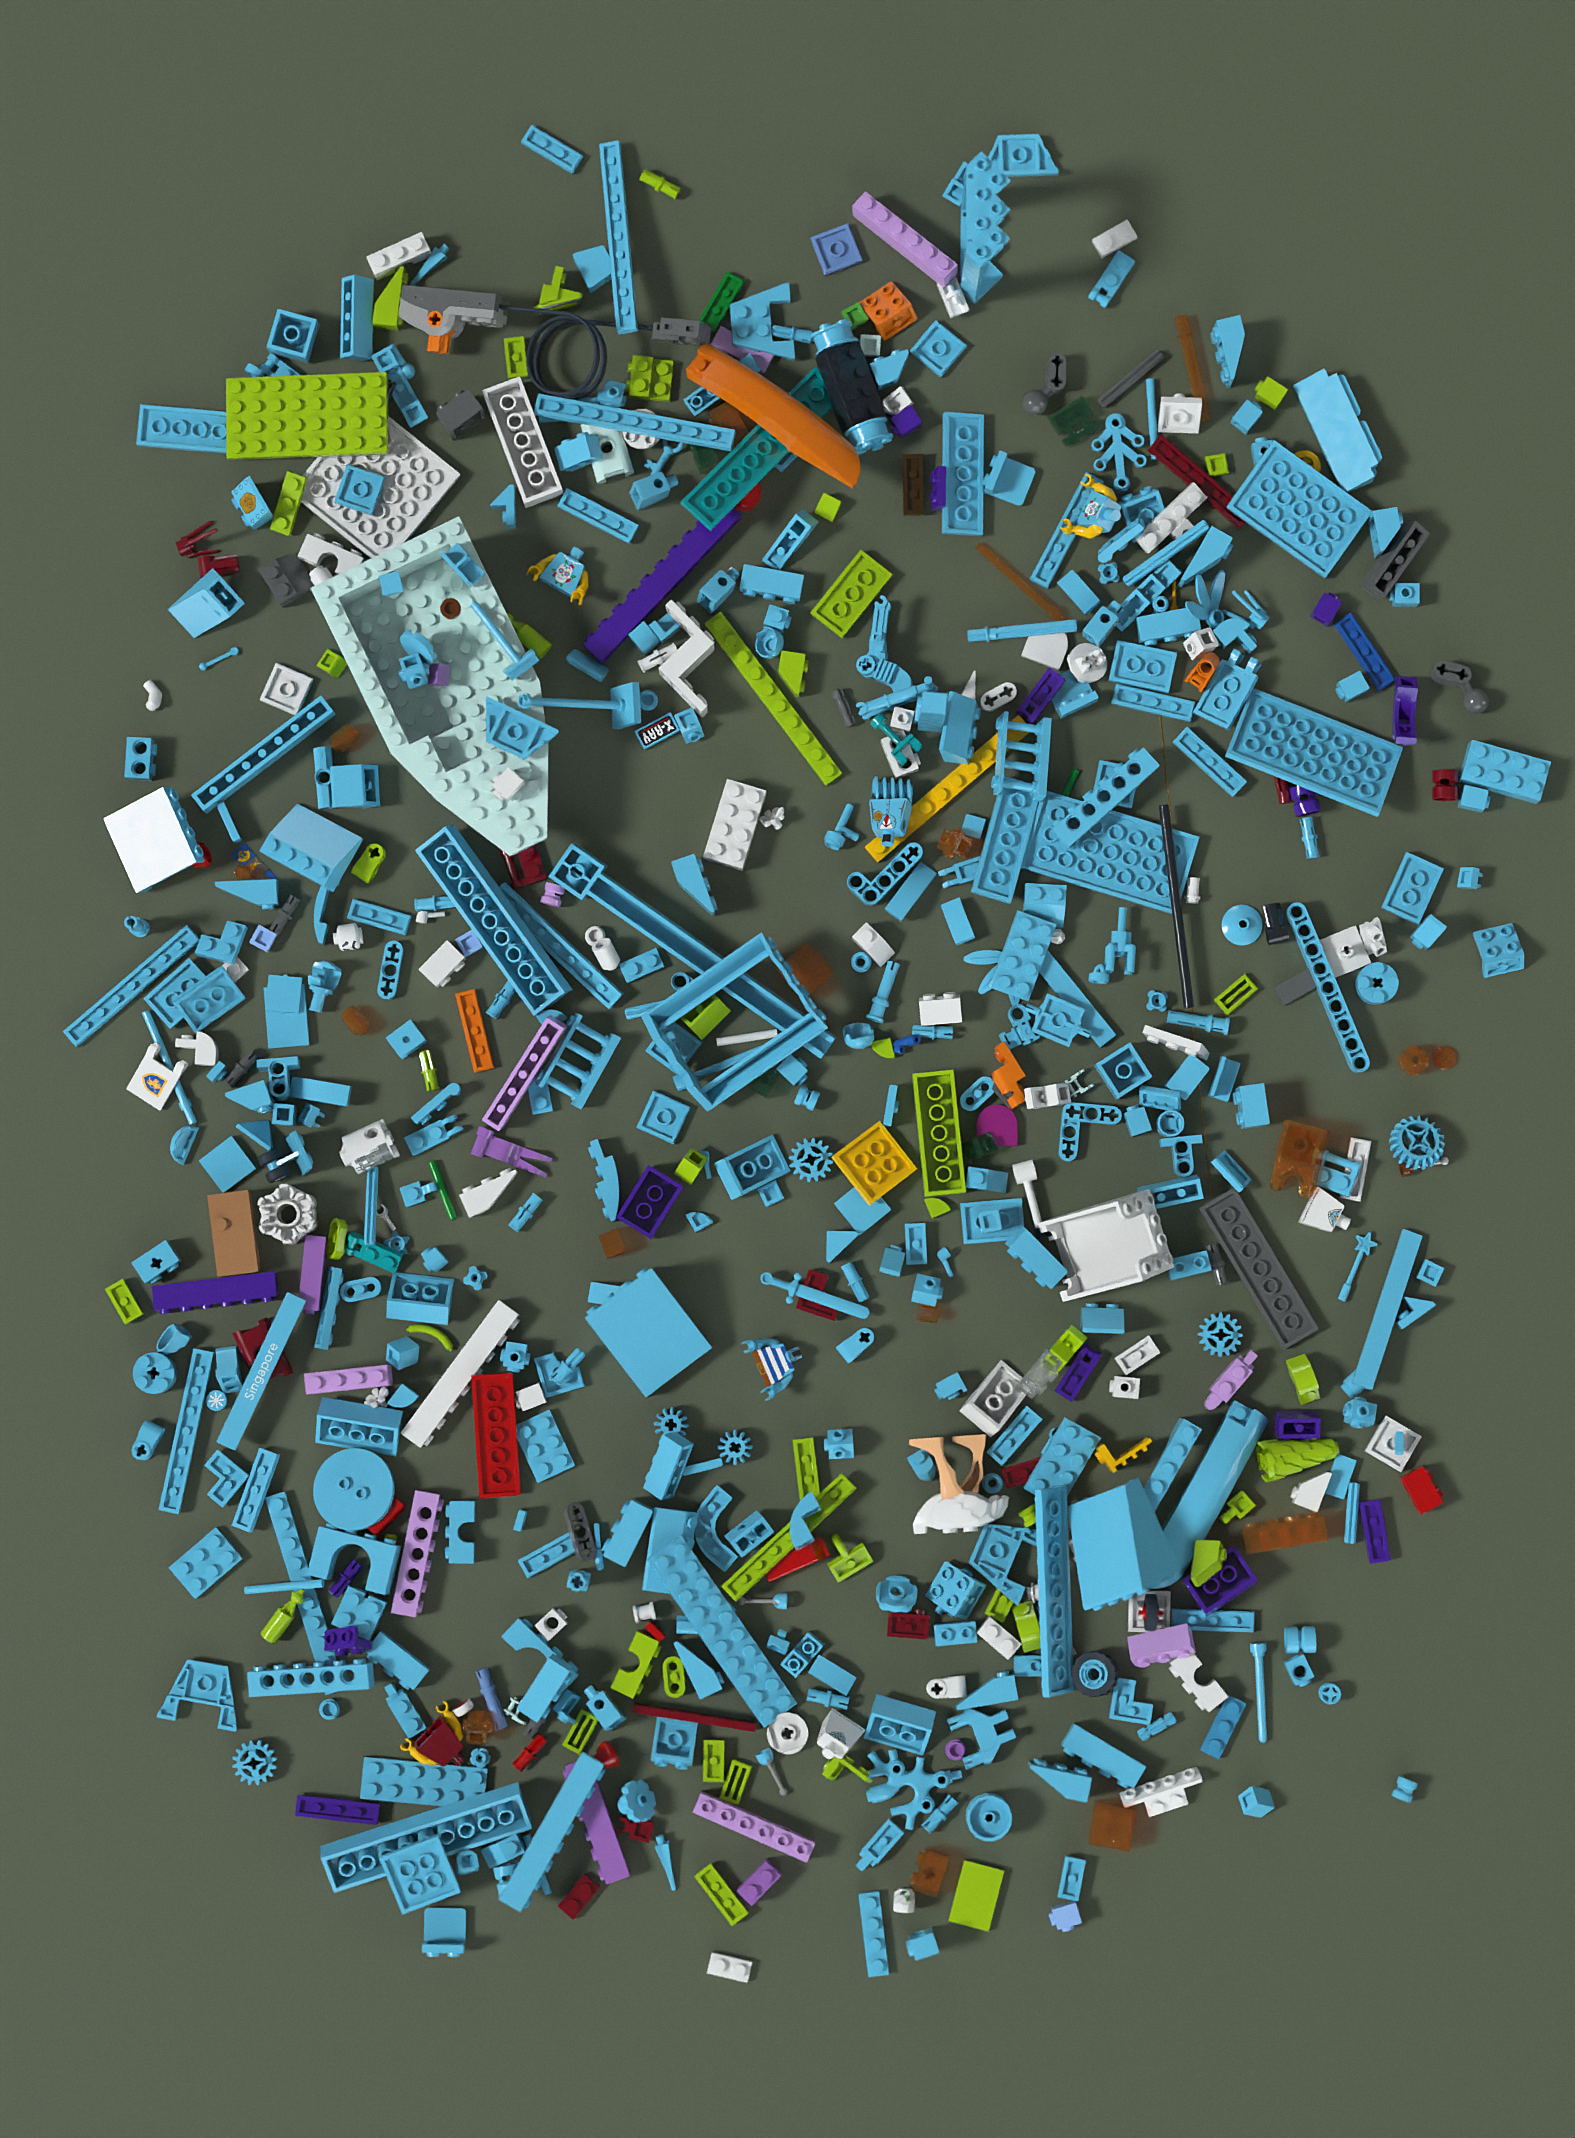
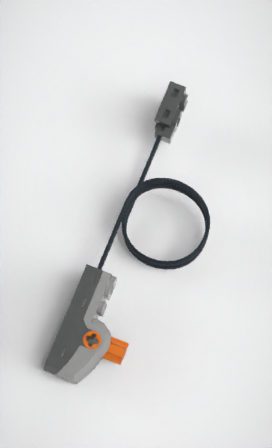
(445, 311)

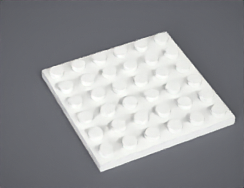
(411, 490)

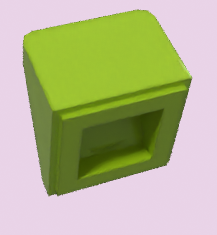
(828, 507)
(332, 663)

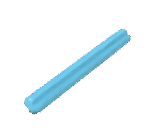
(1166, 553)

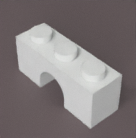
(388, 259)
(316, 549)
(1207, 1695)

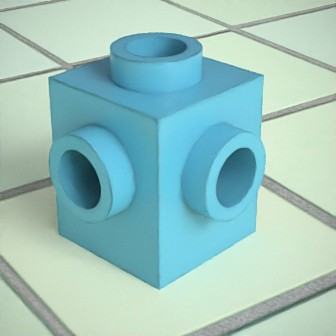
(612, 394)
(413, 671)
(523, 1357)
(1359, 1413)
(839, 1444)

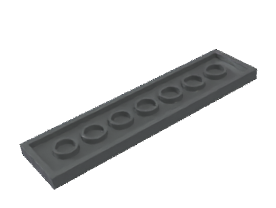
(1258, 1268)

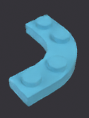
(705, 1529)

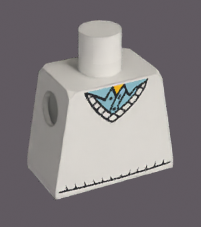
(1324, 1212)
(838, 1735)

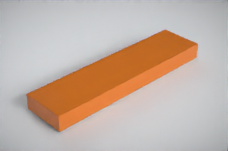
(474, 1030)

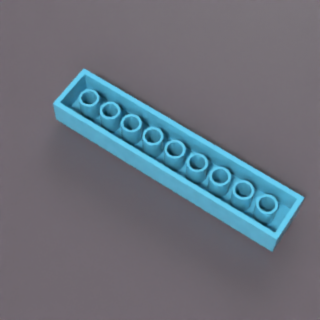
(493, 919)
(458, 1824)

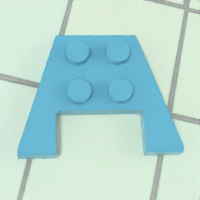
(753, 323)
(996, 1553)
(203, 1684)

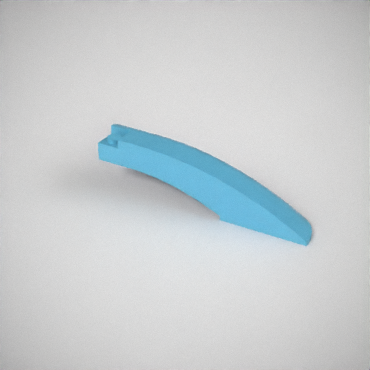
(1211, 1483)

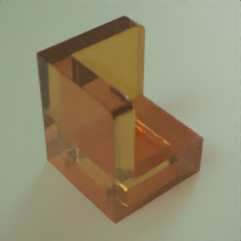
(612, 1243)

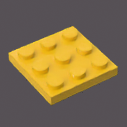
(874, 1163)

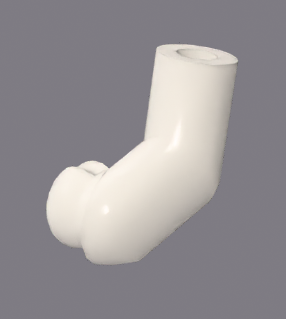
(155, 696)

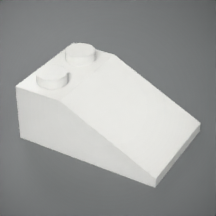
(994, 1399)

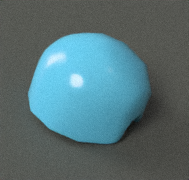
(769, 642)
(858, 1035)

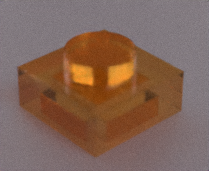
(927, 1313)

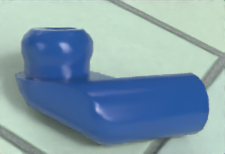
(904, 1042)

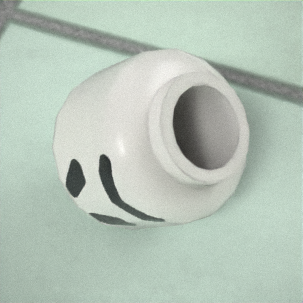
(348, 937)

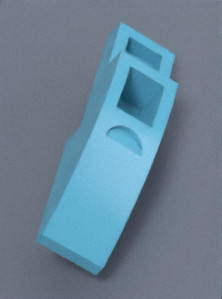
(702, 399)
(608, 1188)

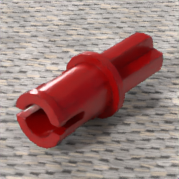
(530, 1752)

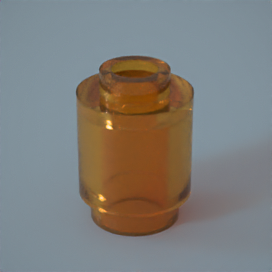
(344, 738)
(355, 1021)

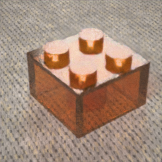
(808, 968)
(1111, 1826)

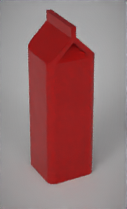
(798, 1559)

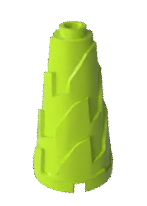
(1292, 1456)

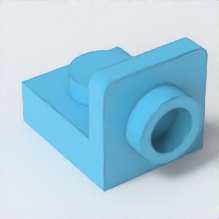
(689, 725)

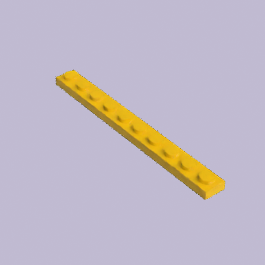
(947, 790)

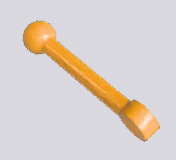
(1174, 606)

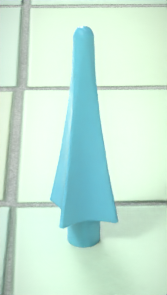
(435, 258)
(663, 1851)

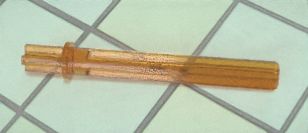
(1184, 335)

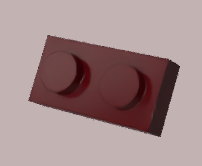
(578, 1896)

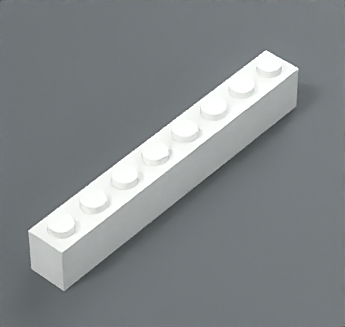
(458, 1375)

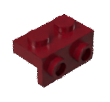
(908, 1625)

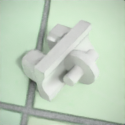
(953, 298)
(1373, 937)

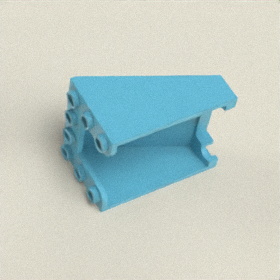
(647, 1331)
(1118, 1545)

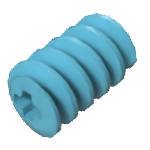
(892, 790)

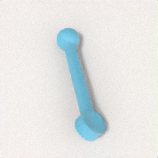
(234, 651)

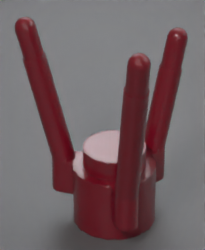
(187, 544)

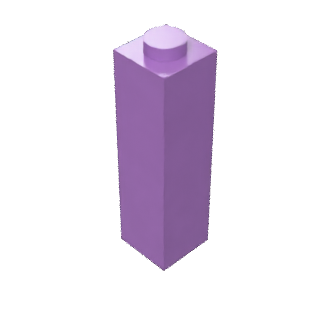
(313, 1273)

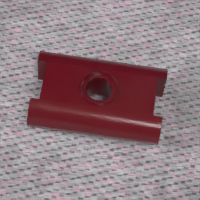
(251, 1342)

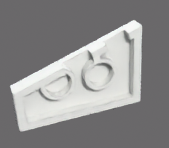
(1176, 1042)

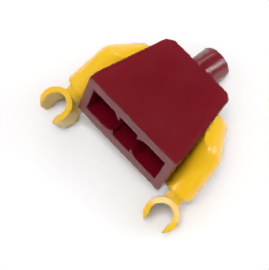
(439, 1742)

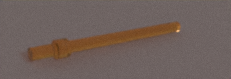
(1052, 612)

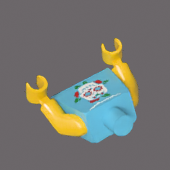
(1098, 512)
(563, 573)

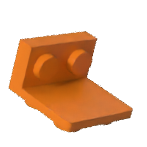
(888, 310)

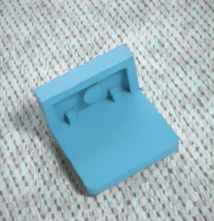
(1008, 479)
(444, 1931)

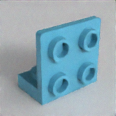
(1073, 695)
(1499, 950)
(955, 1591)

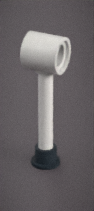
(1025, 1173)

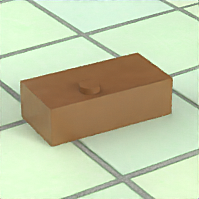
(234, 1233)

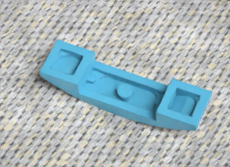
(402, 392)
(321, 929)

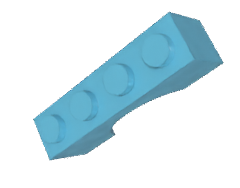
(522, 1635)

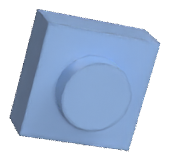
(263, 938)
(469, 943)

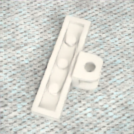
(1172, 519)

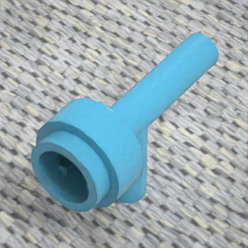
(834, 839)

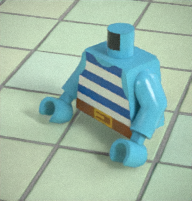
(773, 1363)

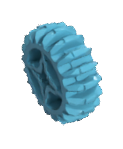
(1427, 1154)

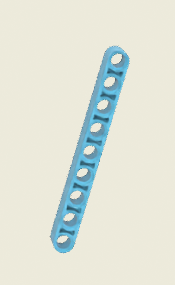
(1327, 998)

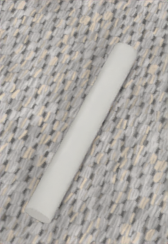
(746, 1037)

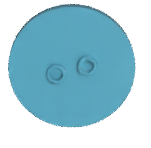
(353, 1489)

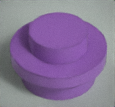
(955, 1749)

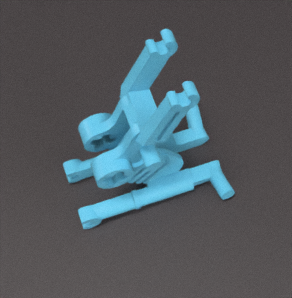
(886, 671)

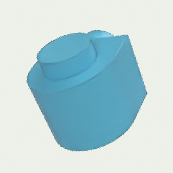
(434, 1259)

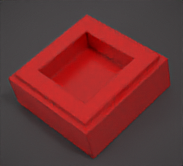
(655, 1631)

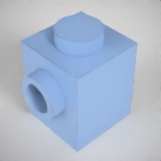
(1065, 1916)

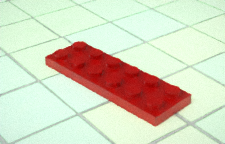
(495, 1435)

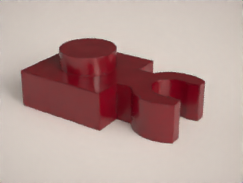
(638, 1831)

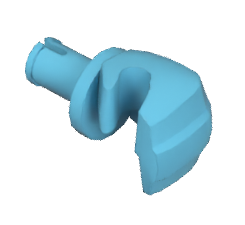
(322, 982)

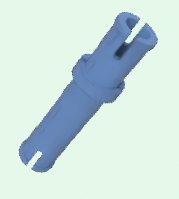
(491, 1698)

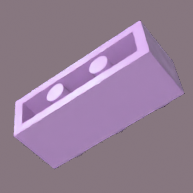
(1161, 1645)

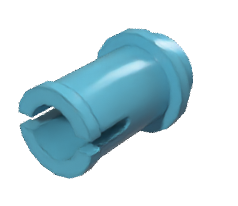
(1160, 600)

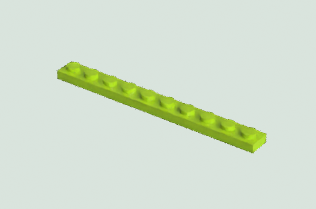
(773, 698)

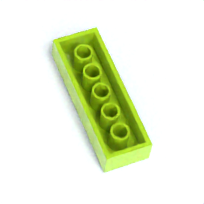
(938, 1133)

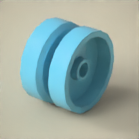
(988, 1804)

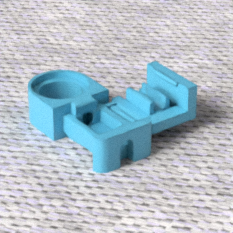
(1022, 1032)

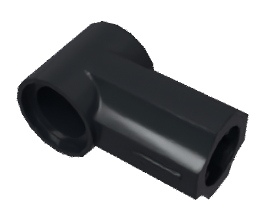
(1275, 929)

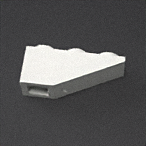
(484, 1196)

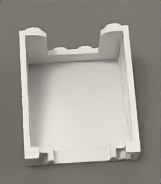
(1110, 1244)

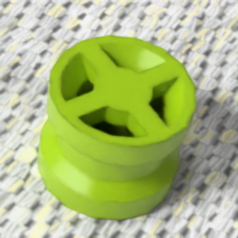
(1028, 1515)

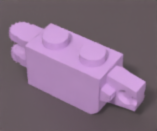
(1230, 1380)

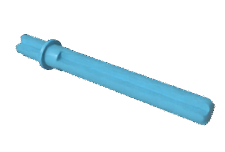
(1021, 630)

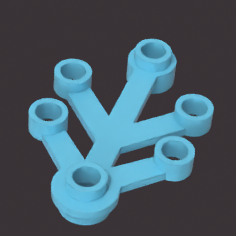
(1118, 448)

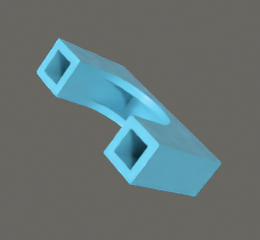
(382, 1555)

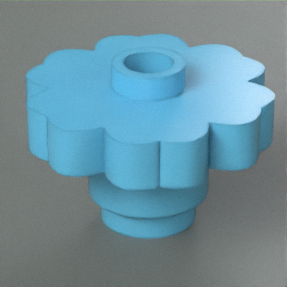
(637, 1801)

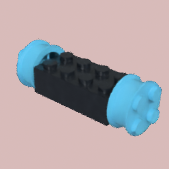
(850, 386)

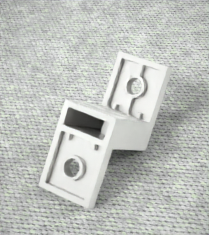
(687, 657)

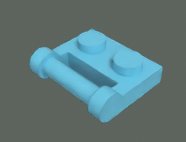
(1335, 1180)

